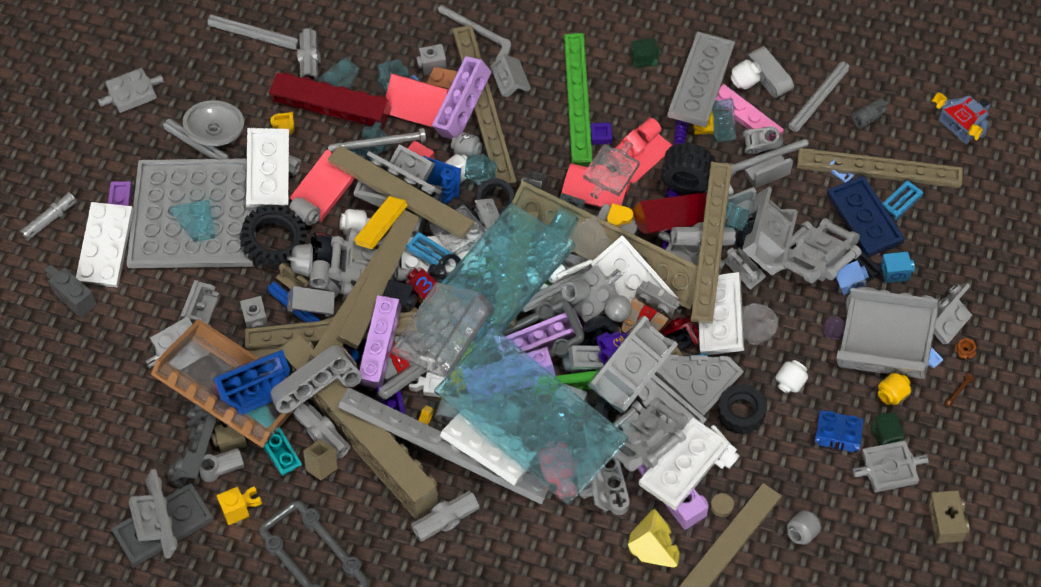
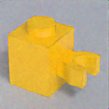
(235, 505)

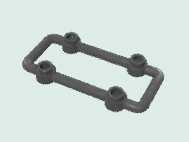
(546, 311)
(310, 519)

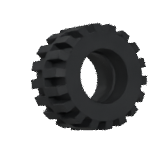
(687, 168)

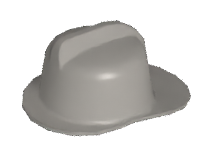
(301, 259)

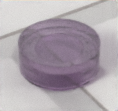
(834, 327)

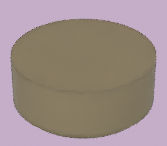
(722, 505)

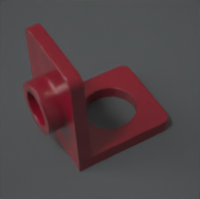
(678, 323)

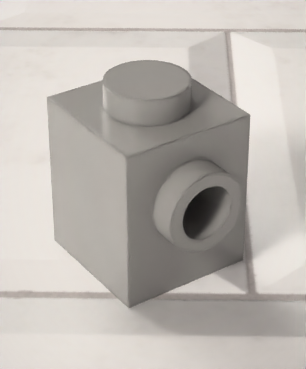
(431, 57)
(254, 312)

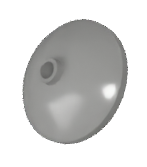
(213, 123)

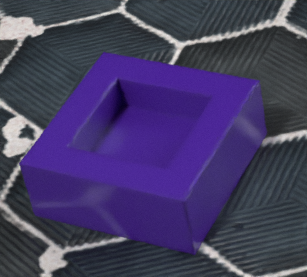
(601, 133)

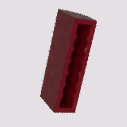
(670, 212)

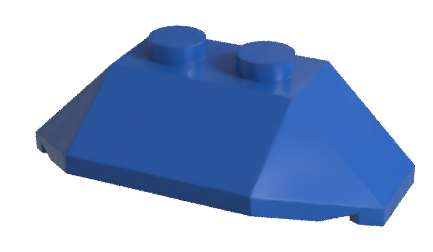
(251, 383)

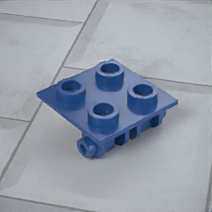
(446, 177)
(839, 429)

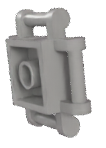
(820, 254)
(353, 260)
(649, 435)

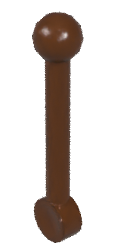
(968, 379)

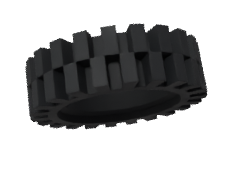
(265, 216)

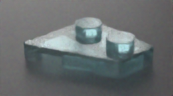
(341, 74)
(195, 219)

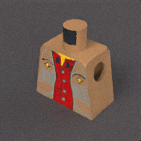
(639, 310)

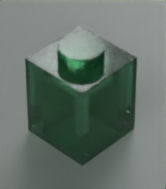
(644, 53)
(887, 429)

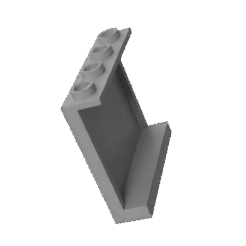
(888, 332)

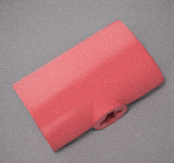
(647, 146)
(581, 188)

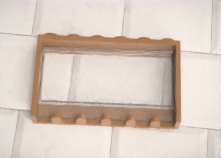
(190, 369)

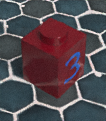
(420, 281)

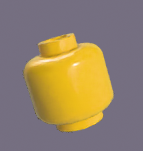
(894, 389)

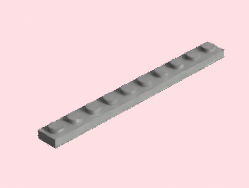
(430, 439)

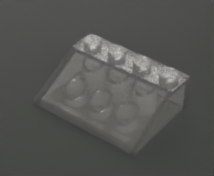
(443, 328)

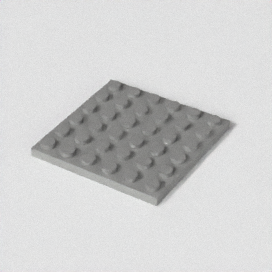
(157, 235)

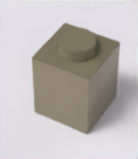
(320, 459)

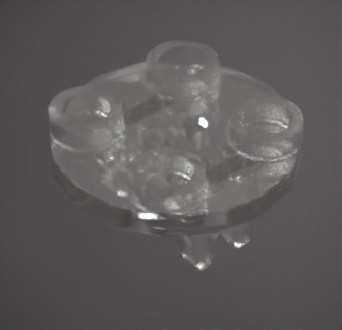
(762, 330)

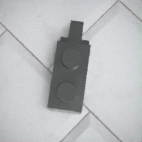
(70, 290)

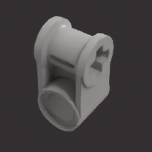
(757, 140)

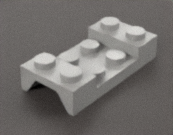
(771, 233)
(632, 365)

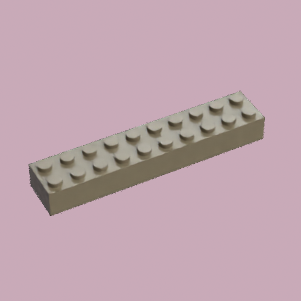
(372, 443)

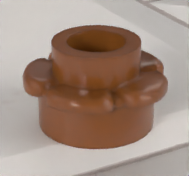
(967, 344)

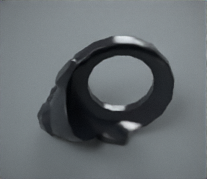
(439, 270)

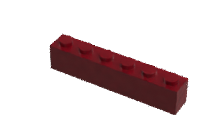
(329, 99)

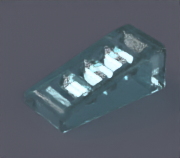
(727, 131)

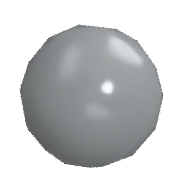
(618, 308)

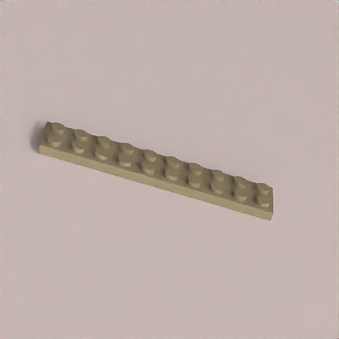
(673, 270)

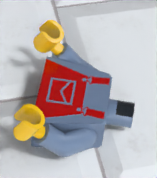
(963, 116)

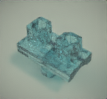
(369, 133)

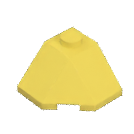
(652, 541)

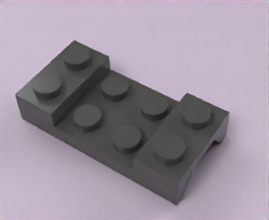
(192, 456)

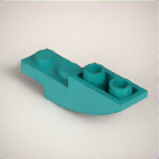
(281, 453)

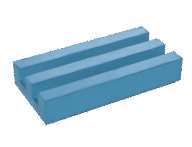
(892, 210)
(427, 252)

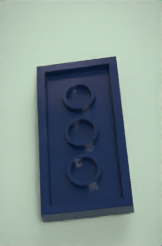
(865, 215)

